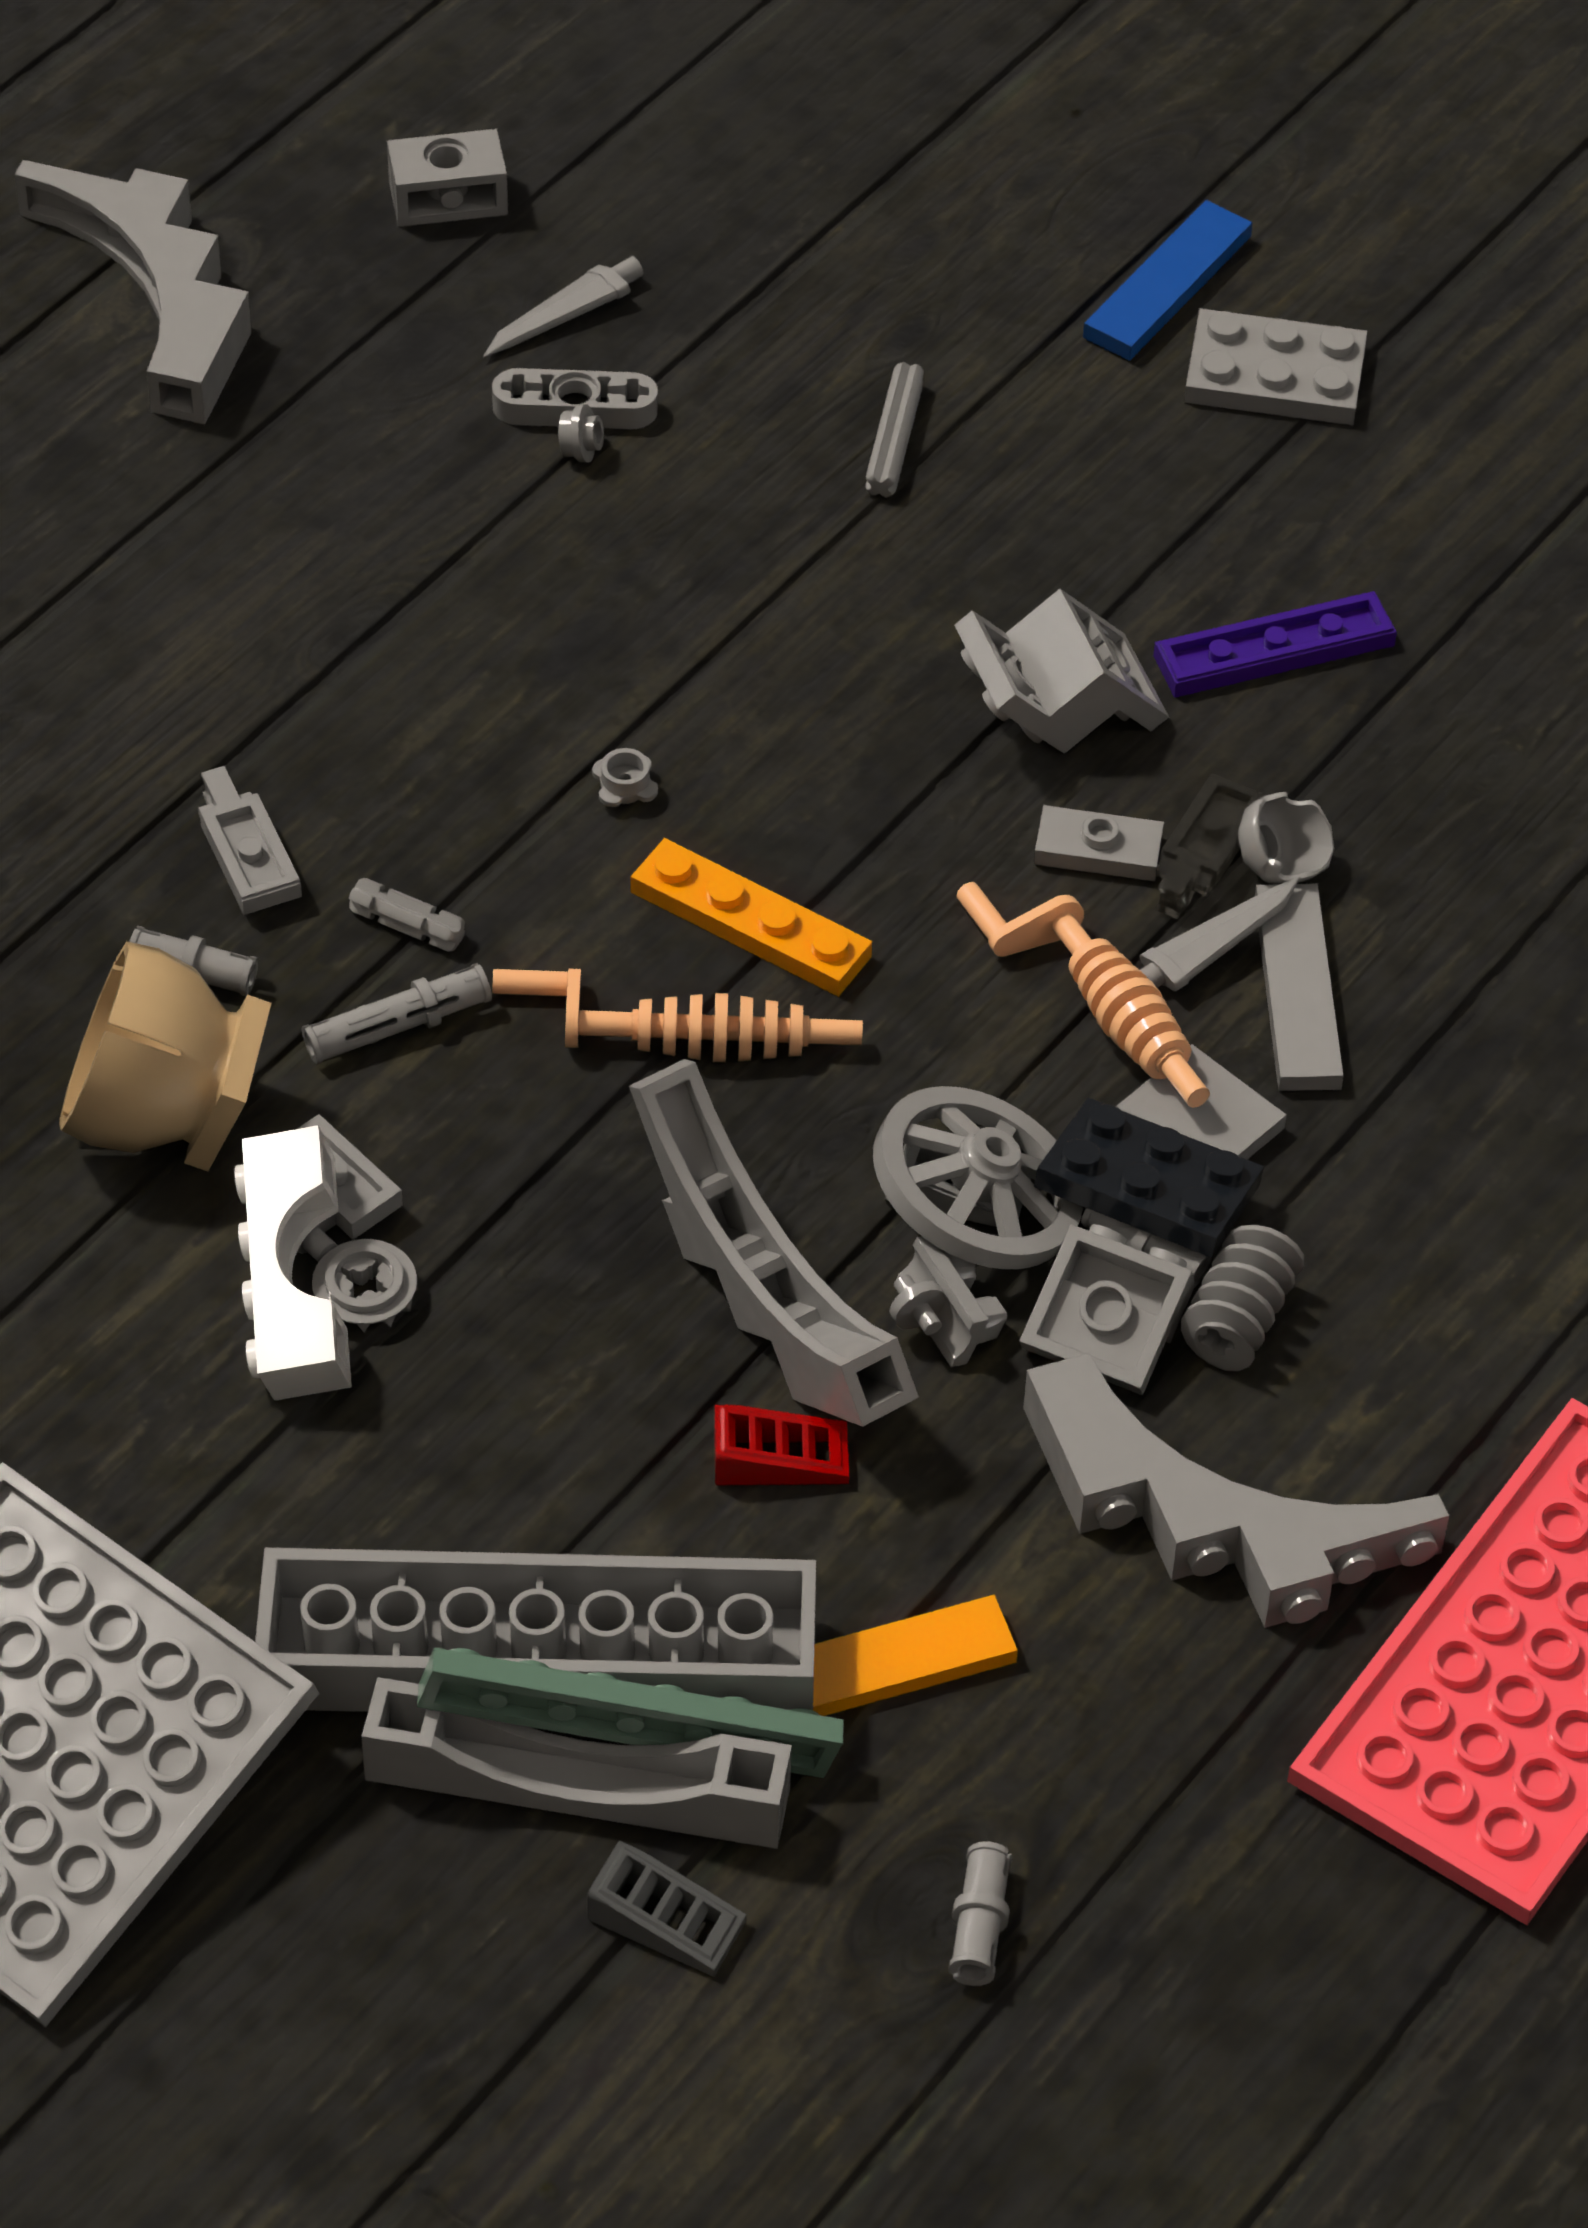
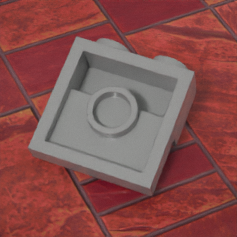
(1110, 1305)

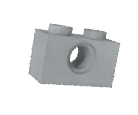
(447, 177)

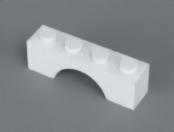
(287, 1193)

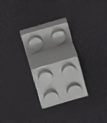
(1059, 672)

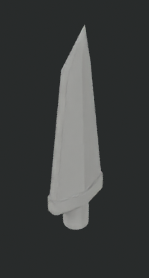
(586, 293)
(1193, 951)

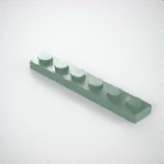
(616, 1709)

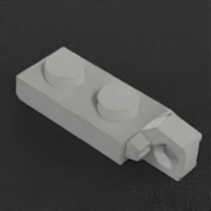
(246, 845)

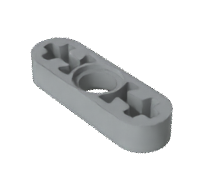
(535, 383)

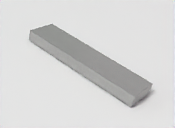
(1300, 994)

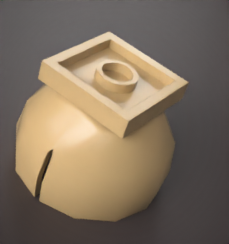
(162, 1060)

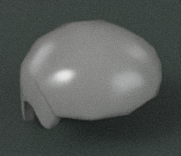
(1285, 839)

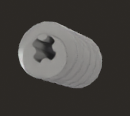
(1241, 1296)

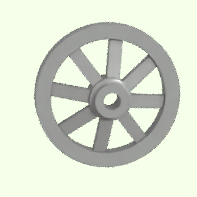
(982, 1165)

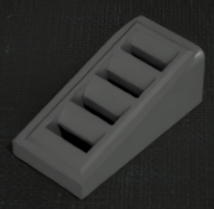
(654, 1878)

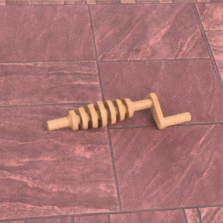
(1116, 992)
(643, 1024)

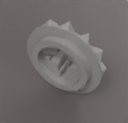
(357, 1263)

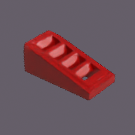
(757, 1467)

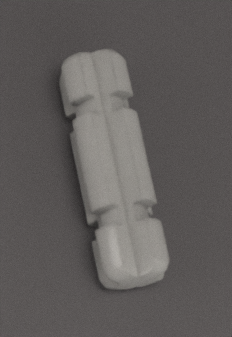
(407, 914)

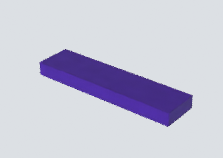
(1274, 644)

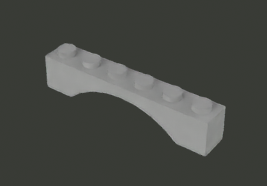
(699, 1787)

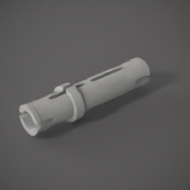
(397, 1013)

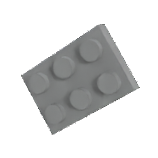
(1275, 366)

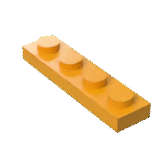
(751, 917)

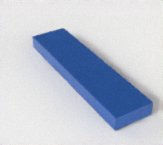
(1167, 280)

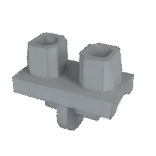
(939, 1300)

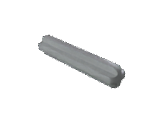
(894, 429)

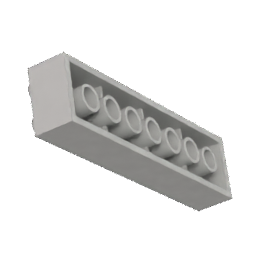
(641, 1618)

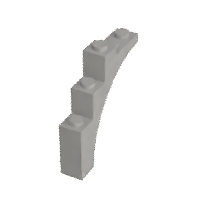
(177, 267)
(720, 1221)
(1201, 1521)

